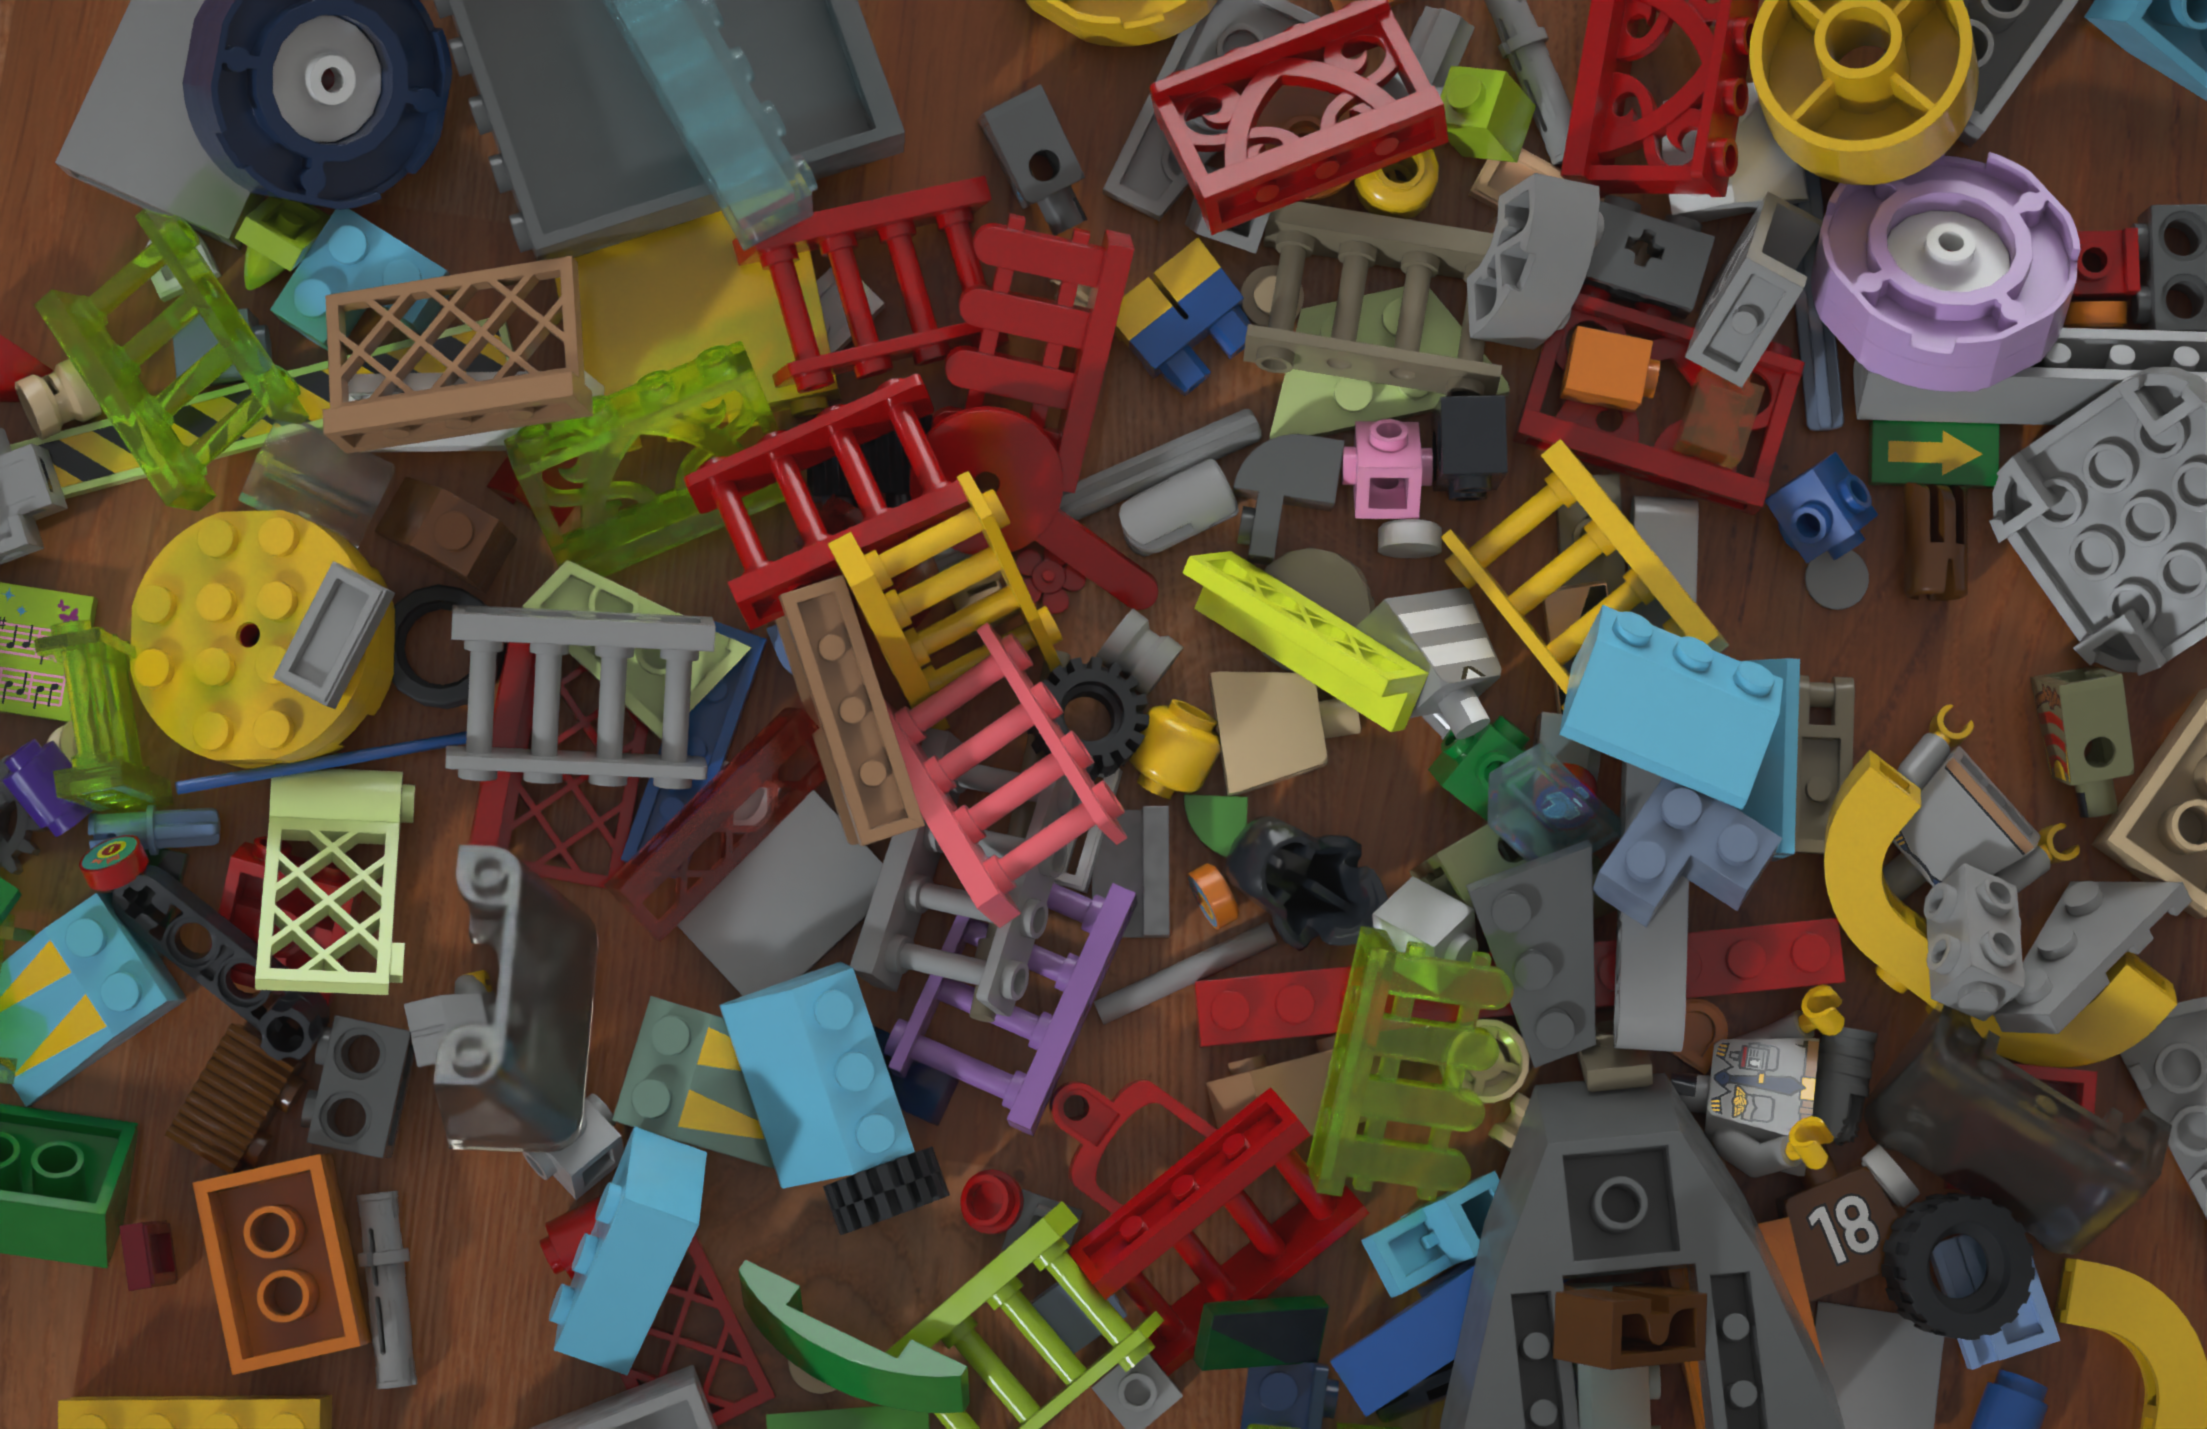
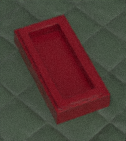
(148, 1254)

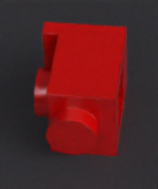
(2118, 266)

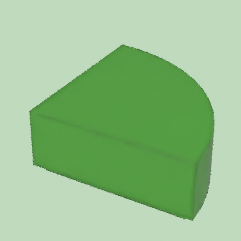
(1216, 819)

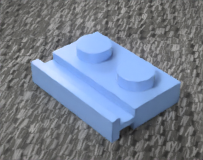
(1959, 1272)

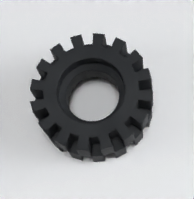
(1119, 699)
(886, 1190)

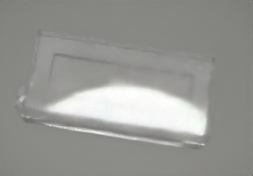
(317, 480)

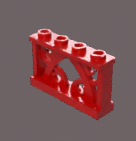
(1310, 57)
(1604, 82)
(1619, 449)

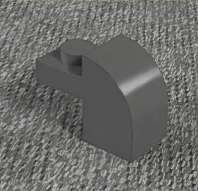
(1289, 472)

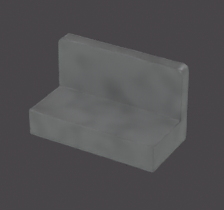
(1141, 867)

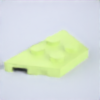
(1331, 404)

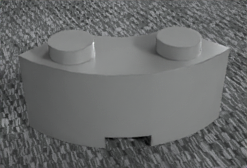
(1534, 261)

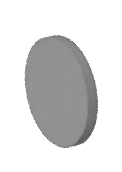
(1837, 582)

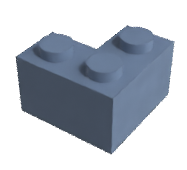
(1687, 837)

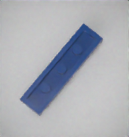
(709, 735)

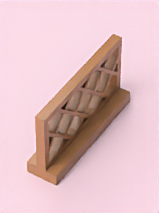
(461, 408)

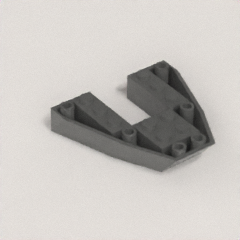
(1624, 1190)

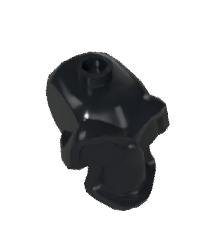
(1305, 882)

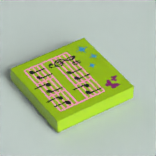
(29, 681)

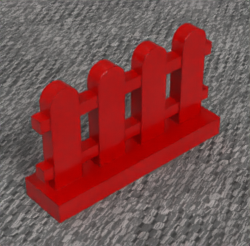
(1052, 321)

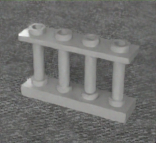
(549, 637)
(908, 890)

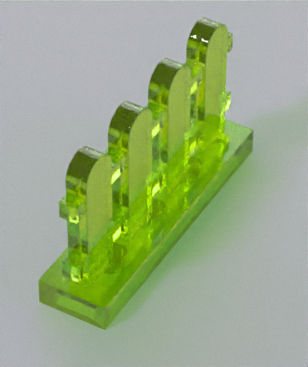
(1395, 1037)

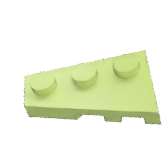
(584, 590)

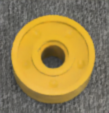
(1872, 119)

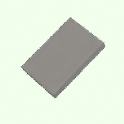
(786, 901)

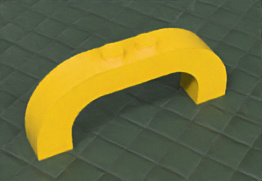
(1859, 829)
(2151, 1330)

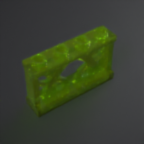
(656, 405)

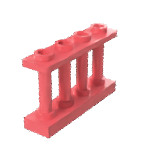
(962, 828)

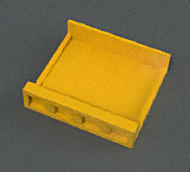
(680, 293)

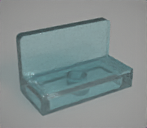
(1545, 807)

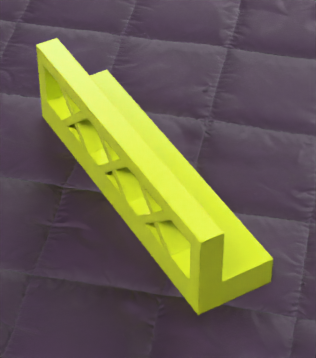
(1307, 638)

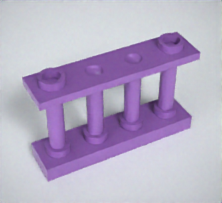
(1048, 1034)

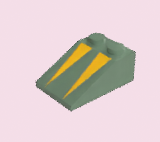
(690, 1084)

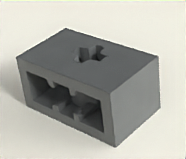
(1668, 278)

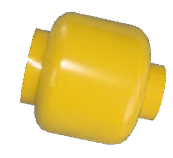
(1400, 197)
(1176, 749)

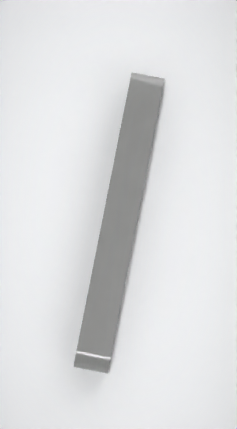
(1654, 958)

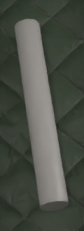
(1185, 973)

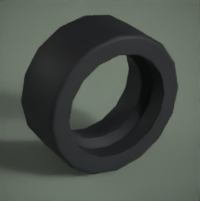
(406, 613)

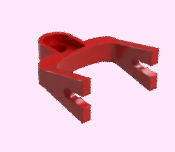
(1102, 1121)

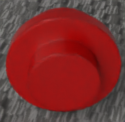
(991, 1201)

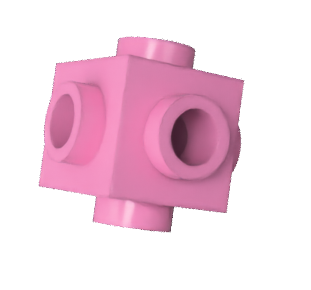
(1387, 469)

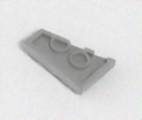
(2080, 943)

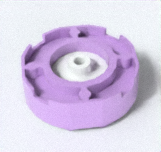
(1947, 273)

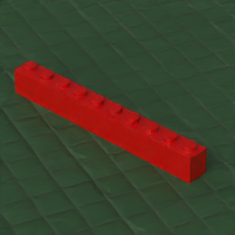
(1717, 965)

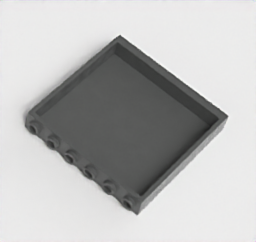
(594, 146)

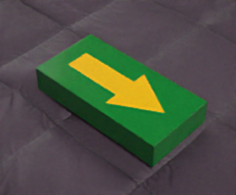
(1933, 453)

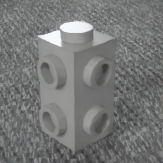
(1974, 942)

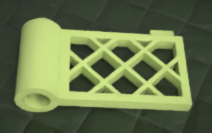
(349, 811)

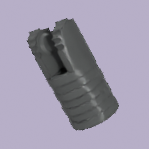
(1843, 1081)

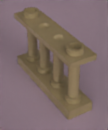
(1360, 243)

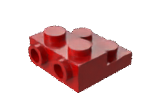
(243, 902)

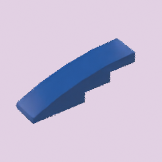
(1407, 1345)

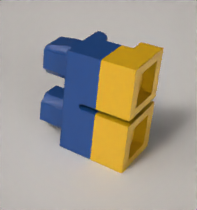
(1204, 300)

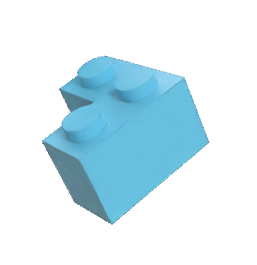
(352, 257)

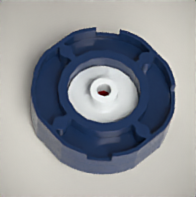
(317, 95)

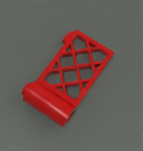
(560, 1249)

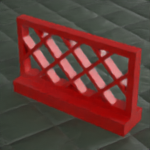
(498, 798)

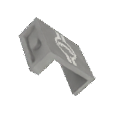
(1753, 290)

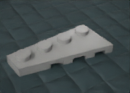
(2172, 1080)

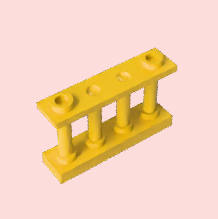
(1604, 534)
(892, 611)

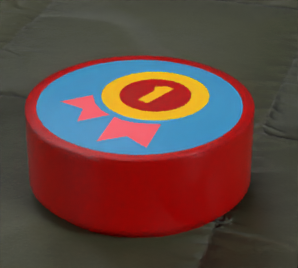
(114, 863)

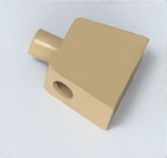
(1273, 727)

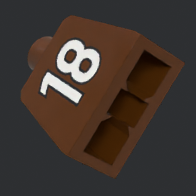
(1838, 1226)

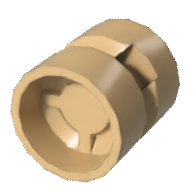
(1509, 1070)

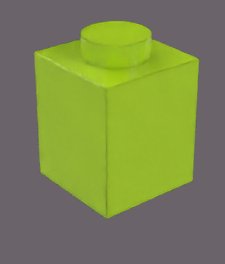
(1486, 113)

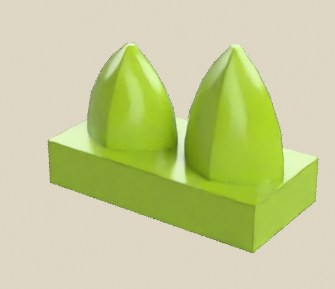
(278, 238)

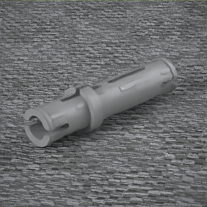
(1530, 59)
(387, 1293)

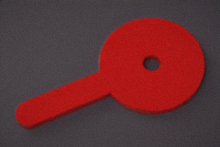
(1031, 496)

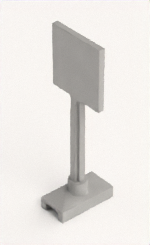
(1879, 1367)

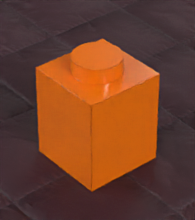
(1609, 370)

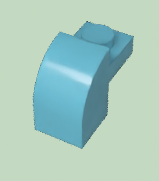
(1432, 1236)

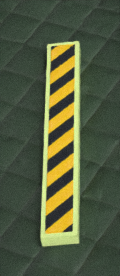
(97, 457)

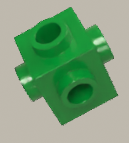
(1466, 762)

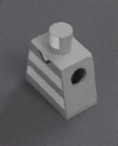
(1450, 643)

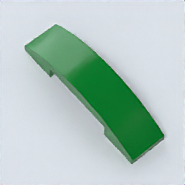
(912, 1382)

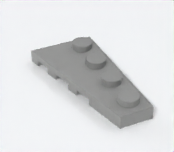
(1147, 169)

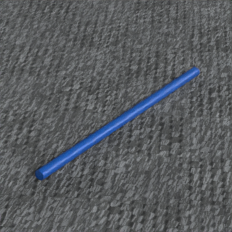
(319, 763)

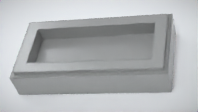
(334, 635)

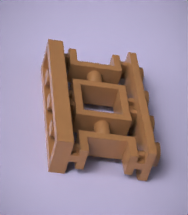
(848, 706)

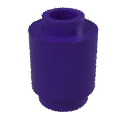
(34, 786)

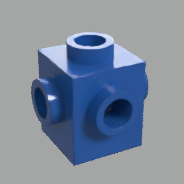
(1823, 510)

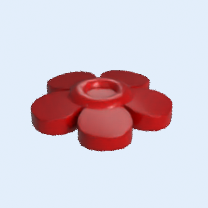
(1049, 579)

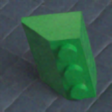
(63, 1184)

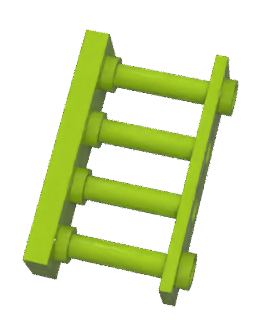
(1000, 1288)

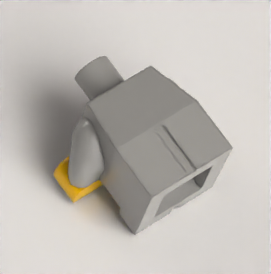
(438, 1015)

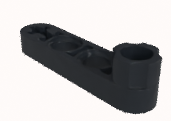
(214, 967)

